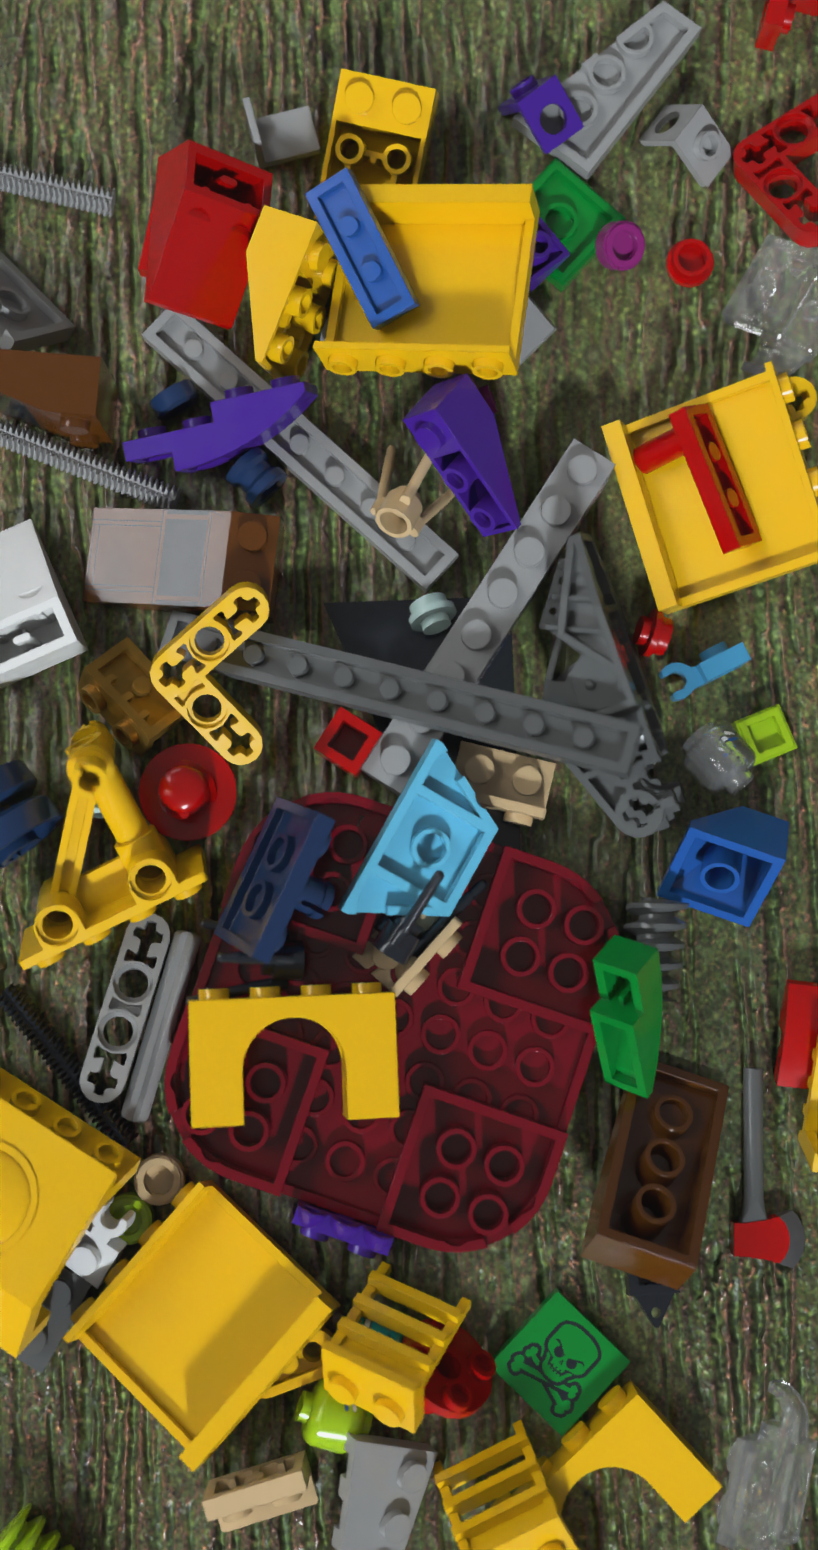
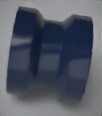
(256, 476)

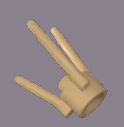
(400, 510)

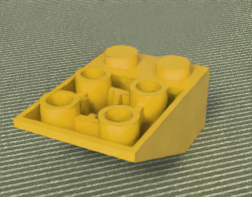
(380, 129)
(289, 286)

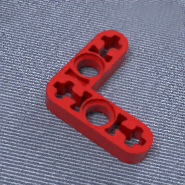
(780, 169)

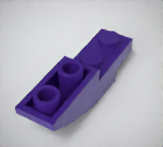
(238, 425)

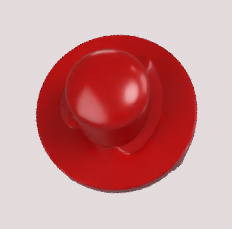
(188, 792)
(461, 1377)

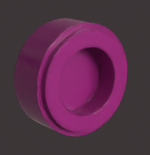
(620, 245)

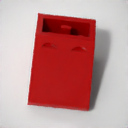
(201, 231)

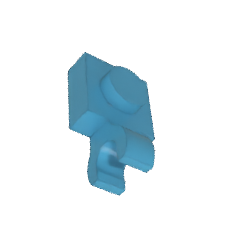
(715, 663)

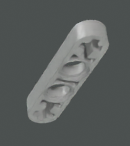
(119, 1005)

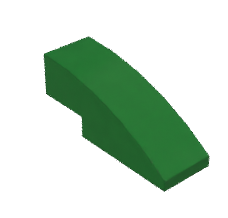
(628, 1014)

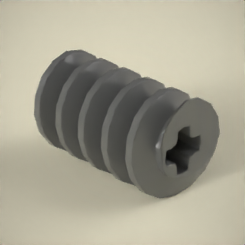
(655, 929)

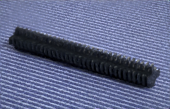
(63, 1064)

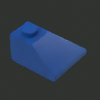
(727, 863)

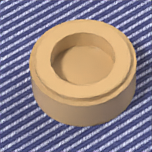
(159, 1178)

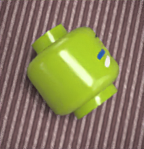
(328, 1421)

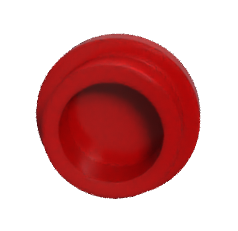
(689, 263)
(653, 633)

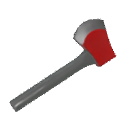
(754, 1233)

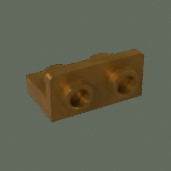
(123, 694)

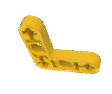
(199, 682)

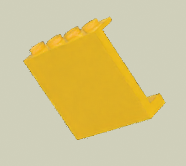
(470, 270)
(669, 515)
(202, 1318)

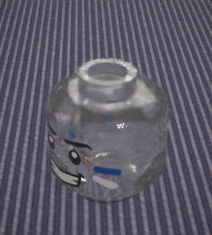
(719, 759)

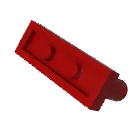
(701, 444)

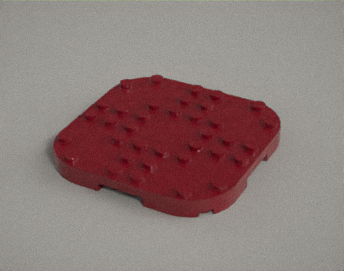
(482, 1054)

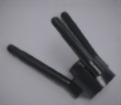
(400, 936)
(285, 965)

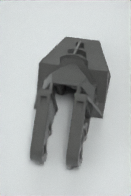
(606, 682)

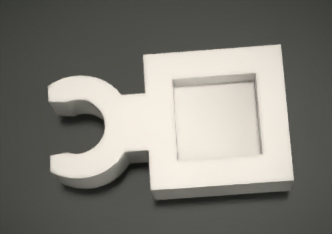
(100, 1246)

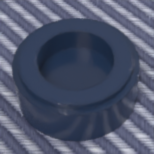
(174, 400)

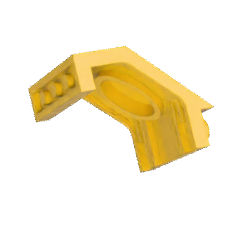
(51, 1189)

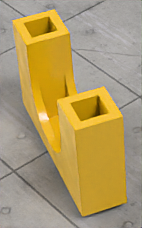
(358, 1021)
(635, 1437)

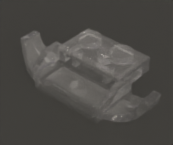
(779, 305)
(768, 1479)

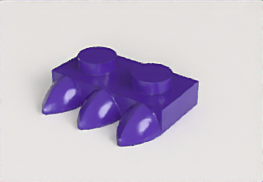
(321, 1223)

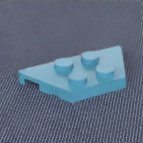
(428, 830)

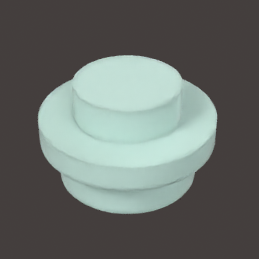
(431, 613)

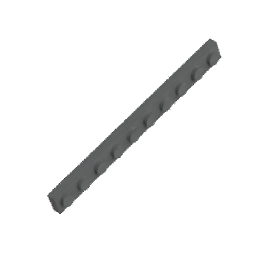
(423, 698)

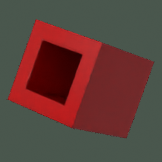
(347, 742)

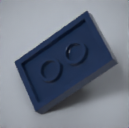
(278, 881)

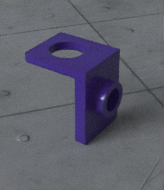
(530, 99)

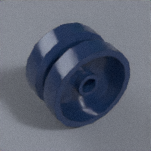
(23, 818)

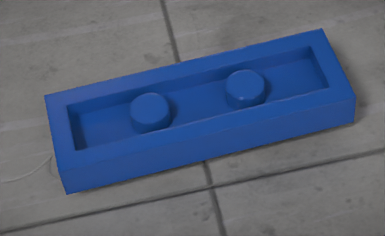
(362, 249)

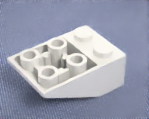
(34, 611)

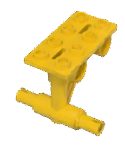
(89, 904)

